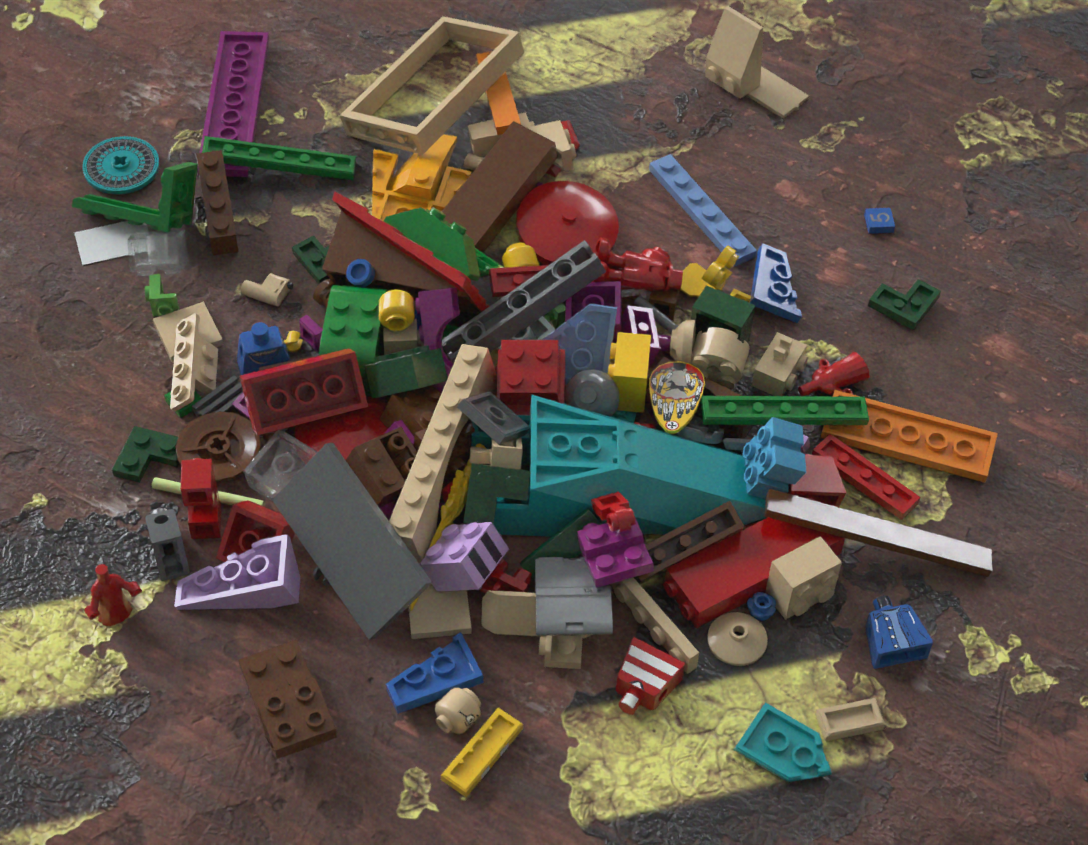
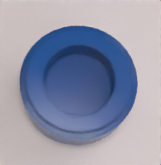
(360, 273)

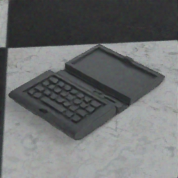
(569, 599)

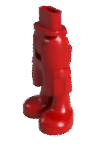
(636, 270)

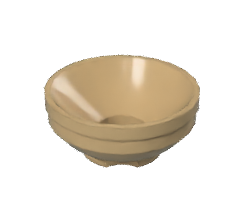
(683, 341)

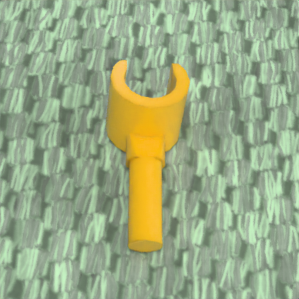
(293, 342)

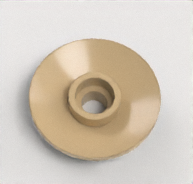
(733, 648)

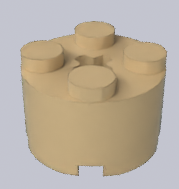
(720, 356)

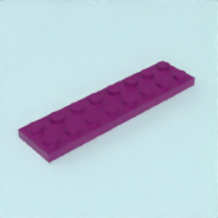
(236, 90)

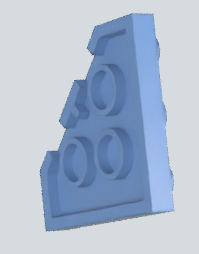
(586, 339)

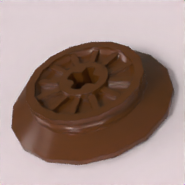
(223, 431)

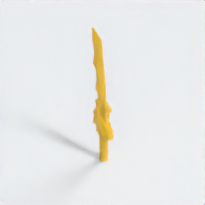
(454, 505)

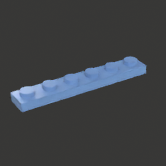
(701, 208)

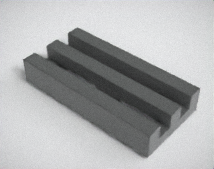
(219, 398)

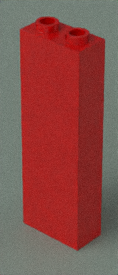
(736, 568)

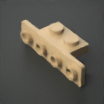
(193, 363)

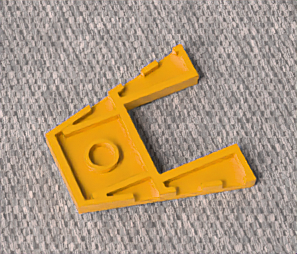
(390, 203)

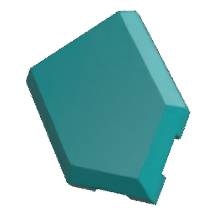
(784, 746)

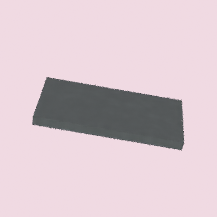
(351, 541)

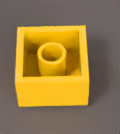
(630, 369)

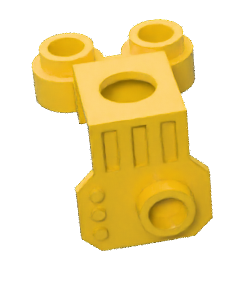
(716, 276)

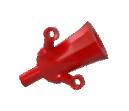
(834, 376)
(108, 598)

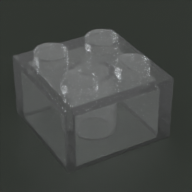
(157, 252)

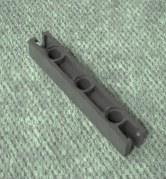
(528, 301)

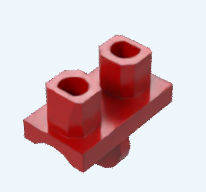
(500, 581)

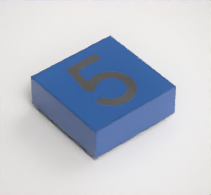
(879, 220)

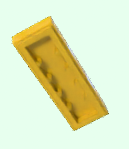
(482, 752)

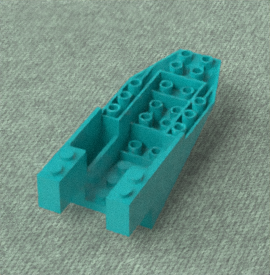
(591, 455)

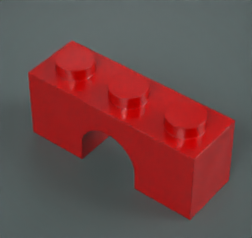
(202, 498)

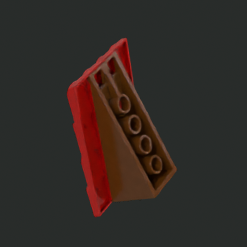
(396, 259)

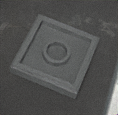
(494, 417)

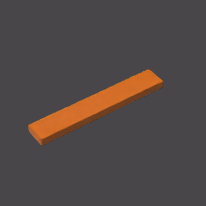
(500, 101)

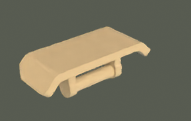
(511, 613)

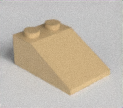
(736, 54)

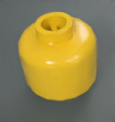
(519, 256)
(396, 310)

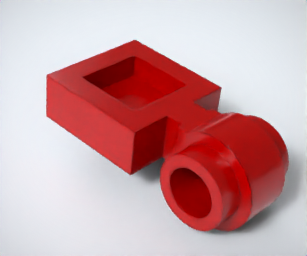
(615, 510)

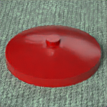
(562, 216)
(344, 429)

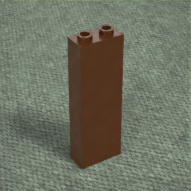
(500, 183)

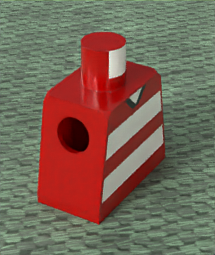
(647, 677)

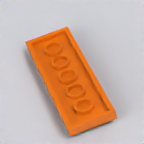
(919, 439)

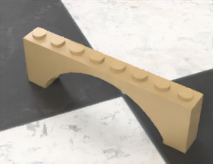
(418, 503)

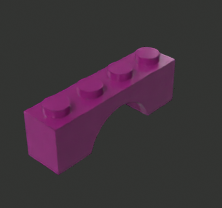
(436, 311)

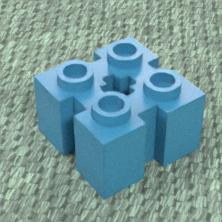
(774, 458)

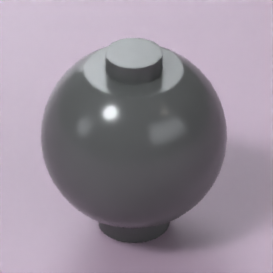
(593, 392)

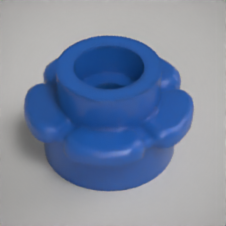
(761, 612)

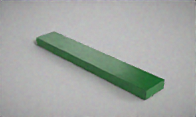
(282, 158)
(794, 409)

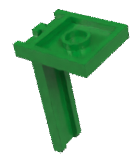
(174, 206)

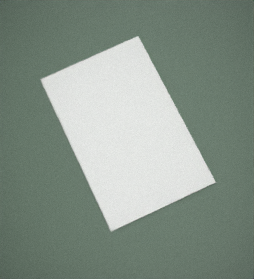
(106, 241)

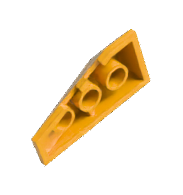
(424, 173)

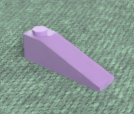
(255, 579)

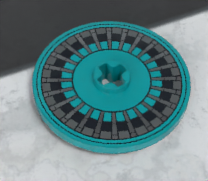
(121, 165)

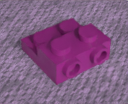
(614, 554)

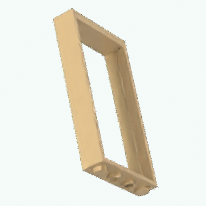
(358, 119)

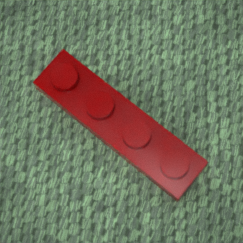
(868, 478)

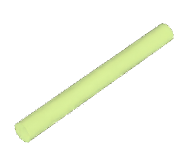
(225, 498)

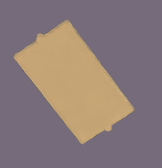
(777, 94)

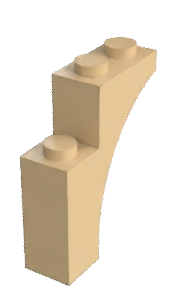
(484, 137)

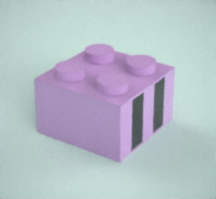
(464, 556)

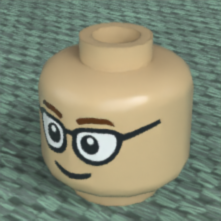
(458, 710)

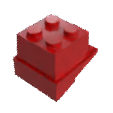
(529, 370)

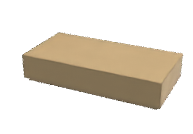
(850, 719)

